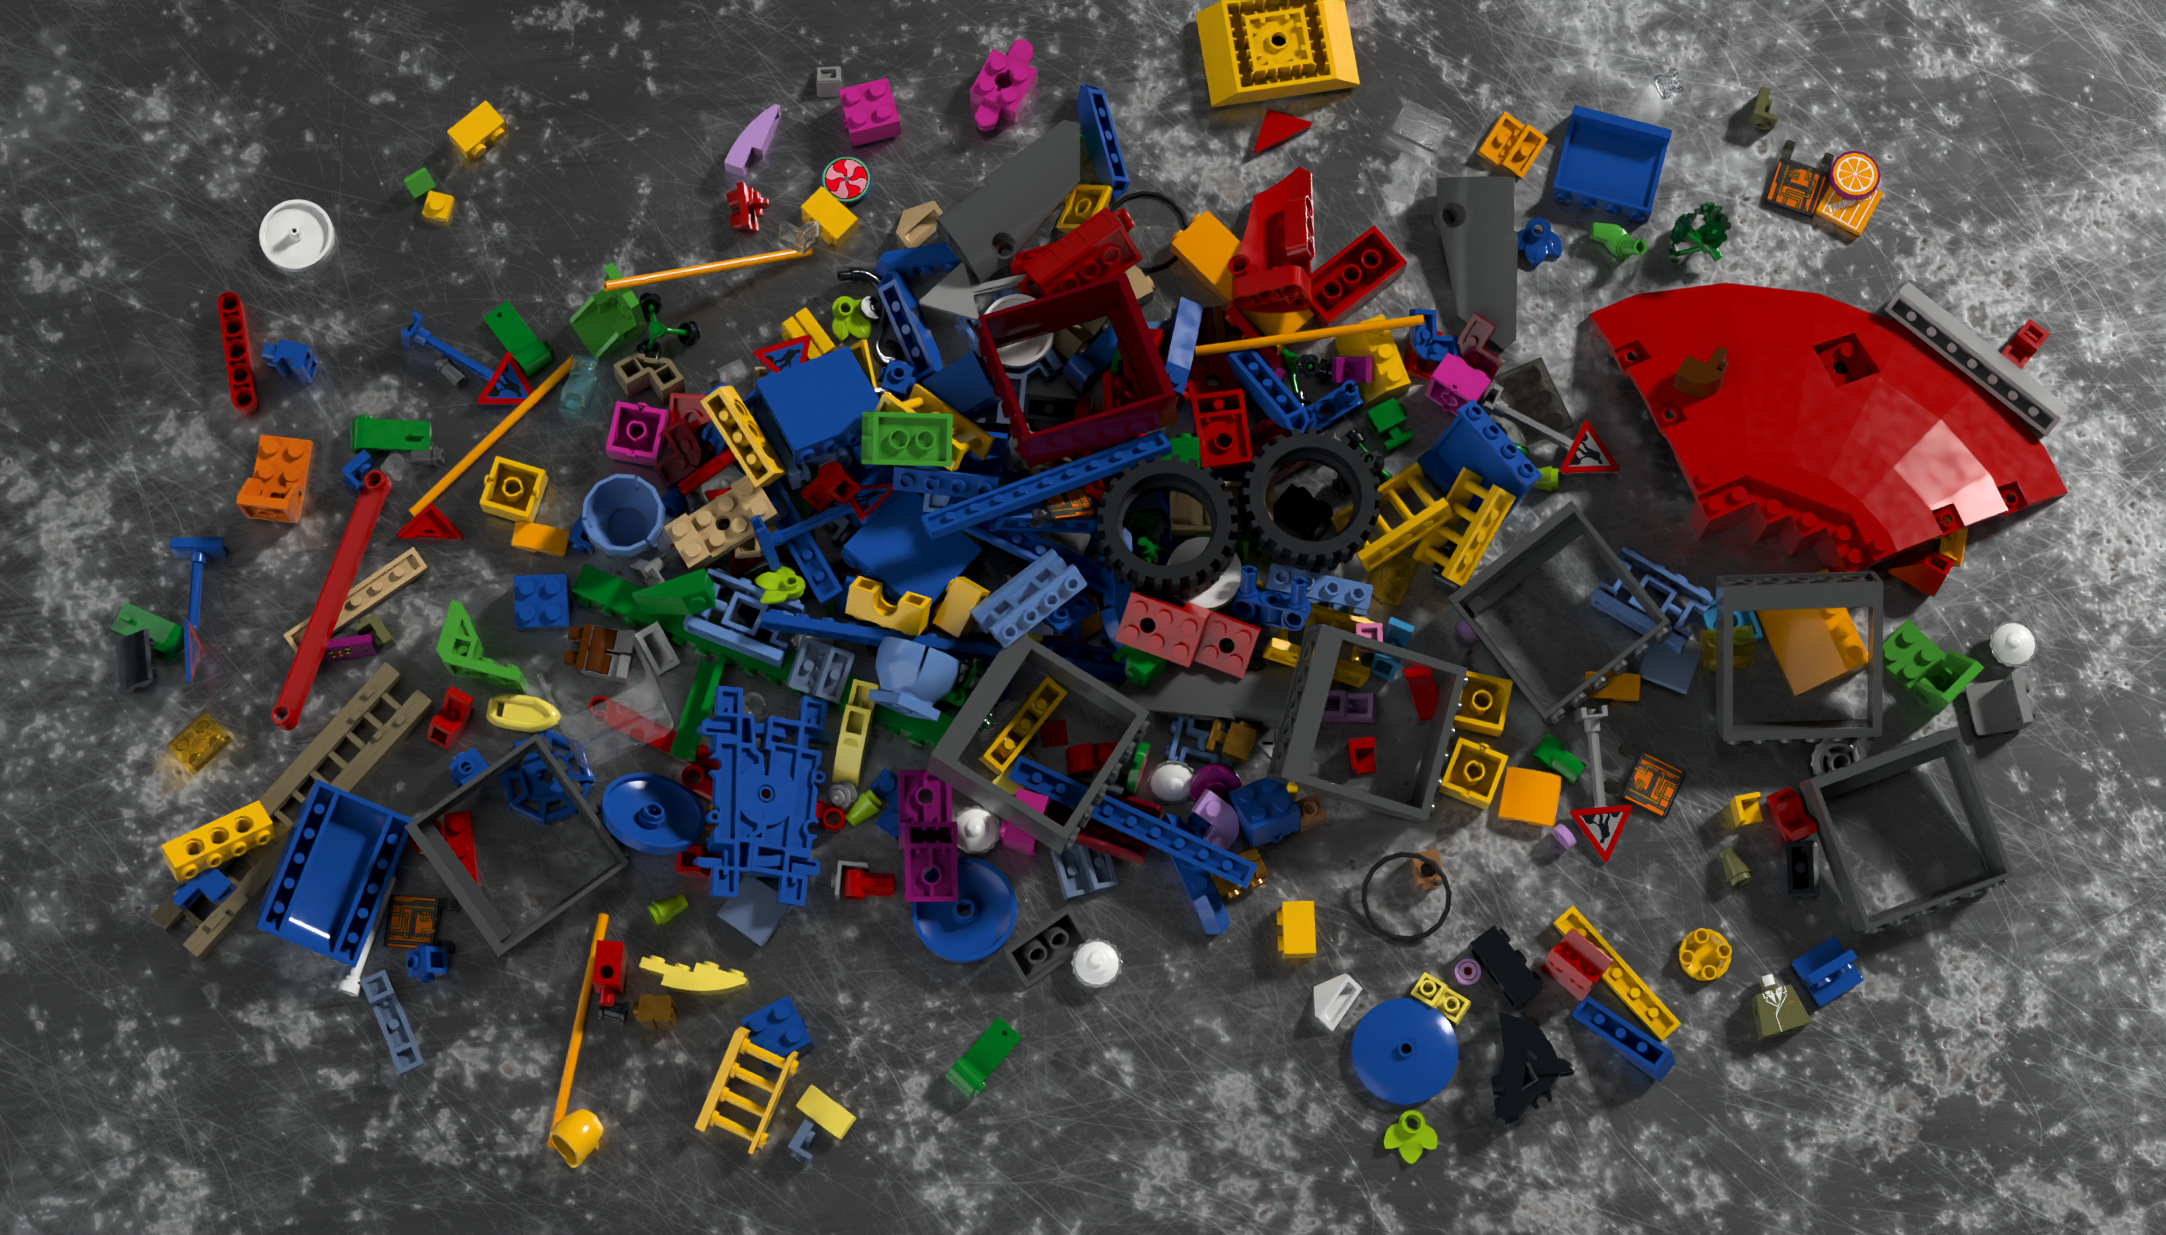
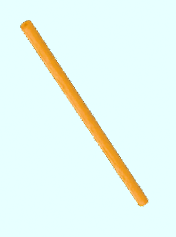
(703, 269)
(1309, 335)
(491, 438)
(578, 1027)

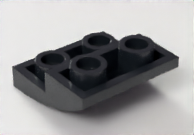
(135, 662)

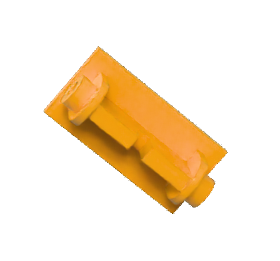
(1953, 546)

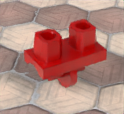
(750, 206)

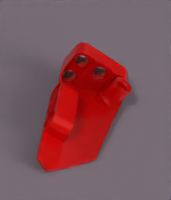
(1277, 249)

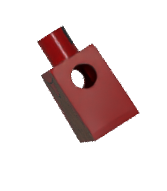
(611, 964)

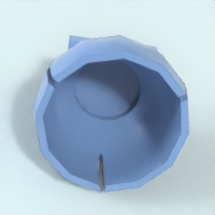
(623, 516)
(912, 681)

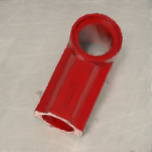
(703, 787)
(859, 884)

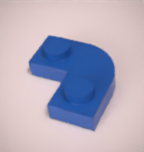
(1427, 342)
(887, 789)

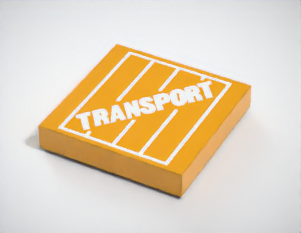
(1848, 214)

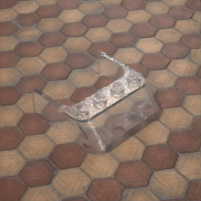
(617, 723)

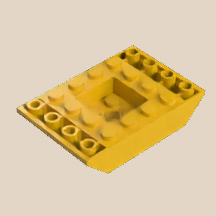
(1248, 67)

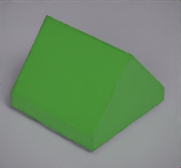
(419, 182)

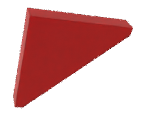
(1277, 129)
(430, 525)

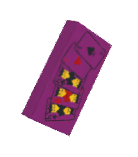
(350, 648)

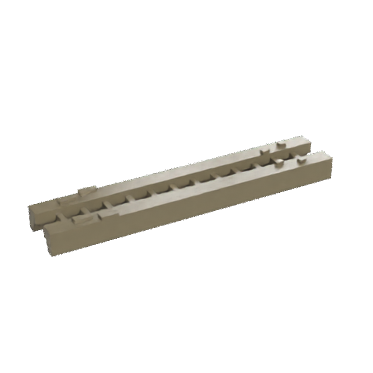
(351, 779)

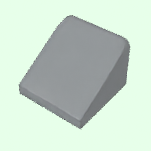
(828, 81)

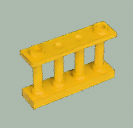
(965, 433)
(1407, 533)
(1478, 534)
(1287, 653)
(720, 1092)

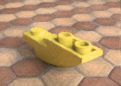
(854, 733)
(704, 980)

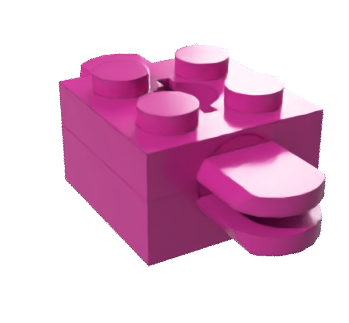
(1004, 85)

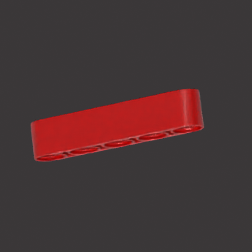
(237, 342)

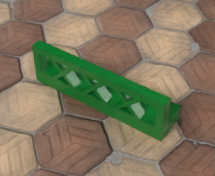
(697, 708)

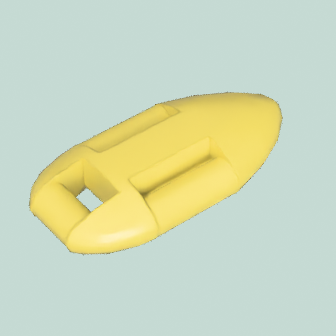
(521, 713)

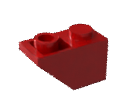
(1922, 570)

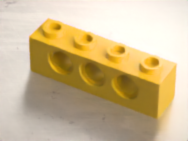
(743, 436)
(1022, 726)
(203, 841)

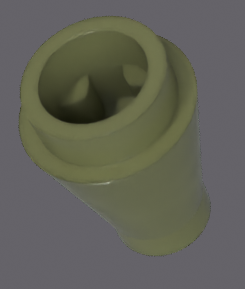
(1735, 869)

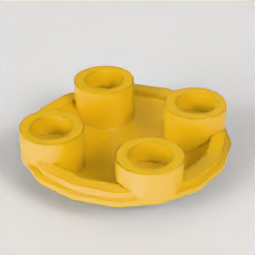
(1705, 954)

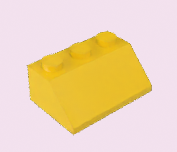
(1388, 370)

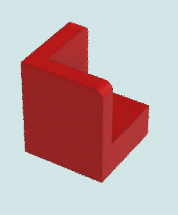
(1361, 755)

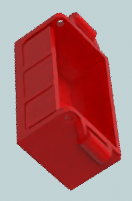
(1085, 255)

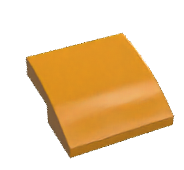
(1512, 145)
(1530, 796)

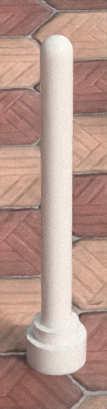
(351, 983)

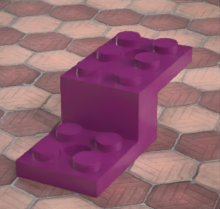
(927, 837)

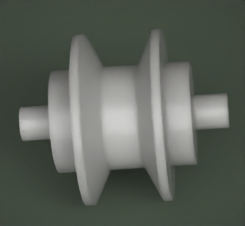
(842, 795)

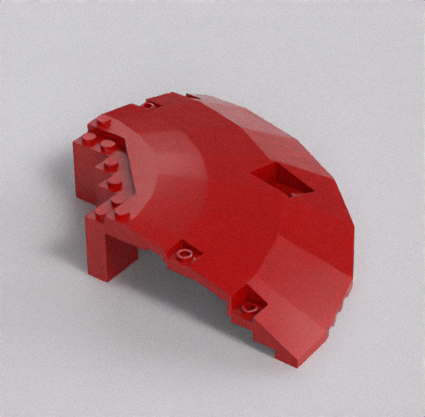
(1819, 455)

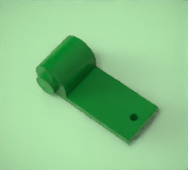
(518, 339)
(388, 434)
(166, 635)
(983, 1058)

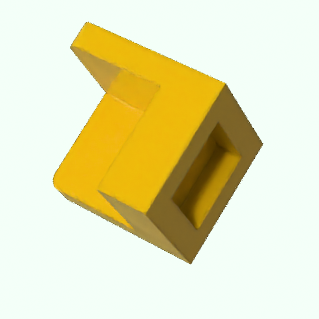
(1746, 809)

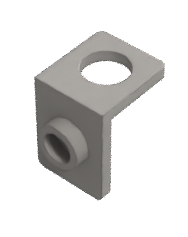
(836, 880)

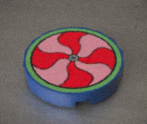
(847, 179)

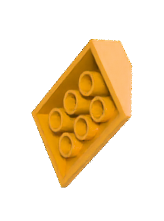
(1813, 645)

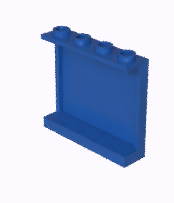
(1611, 163)
(818, 403)
(1483, 448)
(968, 481)
(903, 556)

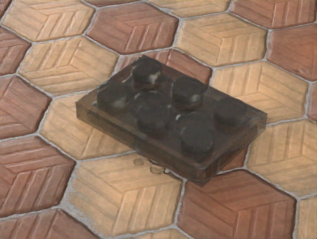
(1534, 394)

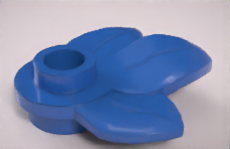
(1538, 245)

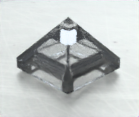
(693, 502)

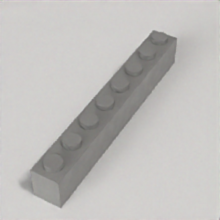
(1977, 358)

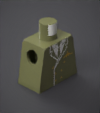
(1777, 1009)

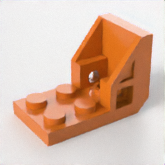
(277, 481)

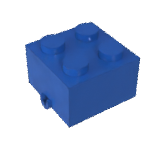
(542, 602)
(1265, 811)
(778, 1030)

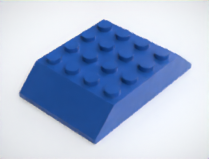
(333, 873)

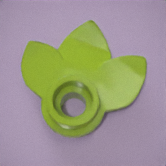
(849, 322)
(780, 585)
(1410, 1140)

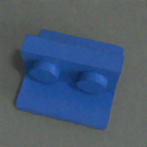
(1071, 616)
(1827, 971)

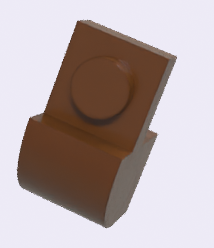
(1700, 378)

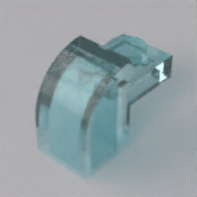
(581, 384)

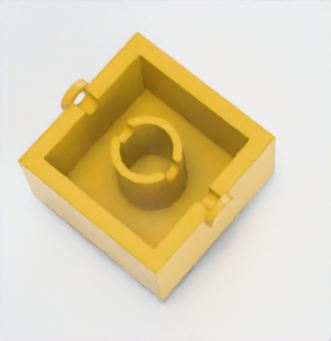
(513, 490)
(1473, 773)

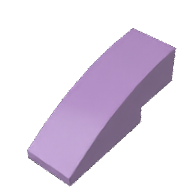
(752, 141)
(1351, 707)

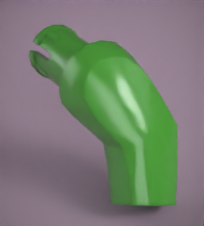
(1617, 240)

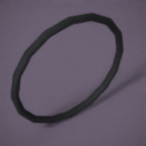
(1166, 199)
(1386, 932)

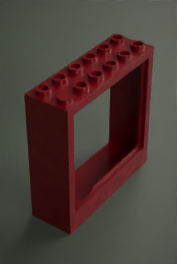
(1135, 344)

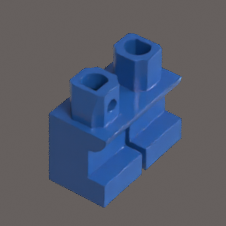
(291, 357)

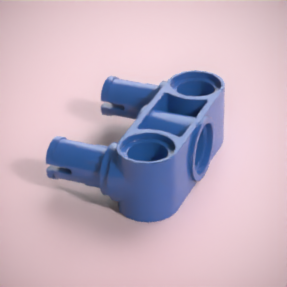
(1342, 403)
(1271, 606)

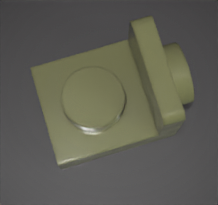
(1760, 114)
(380, 633)

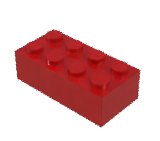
(1354, 277)

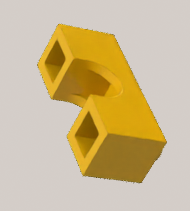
(867, 603)

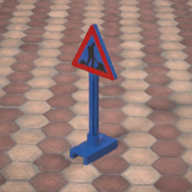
(776, 359)
(504, 385)
(864, 504)
(197, 550)

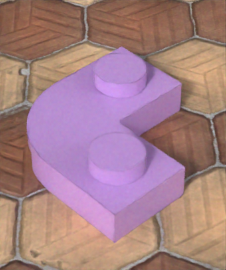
(1220, 816)

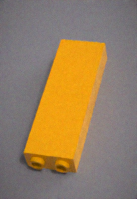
(1206, 252)

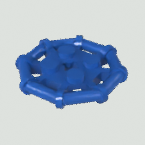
(538, 790)

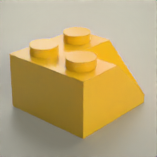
(1484, 704)

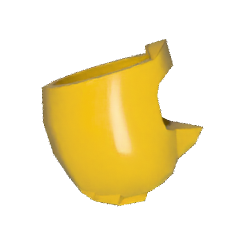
(577, 1132)

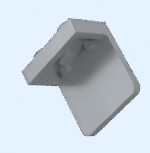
(2000, 705)

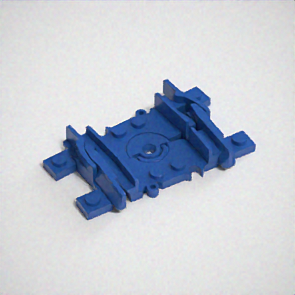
(743, 811)

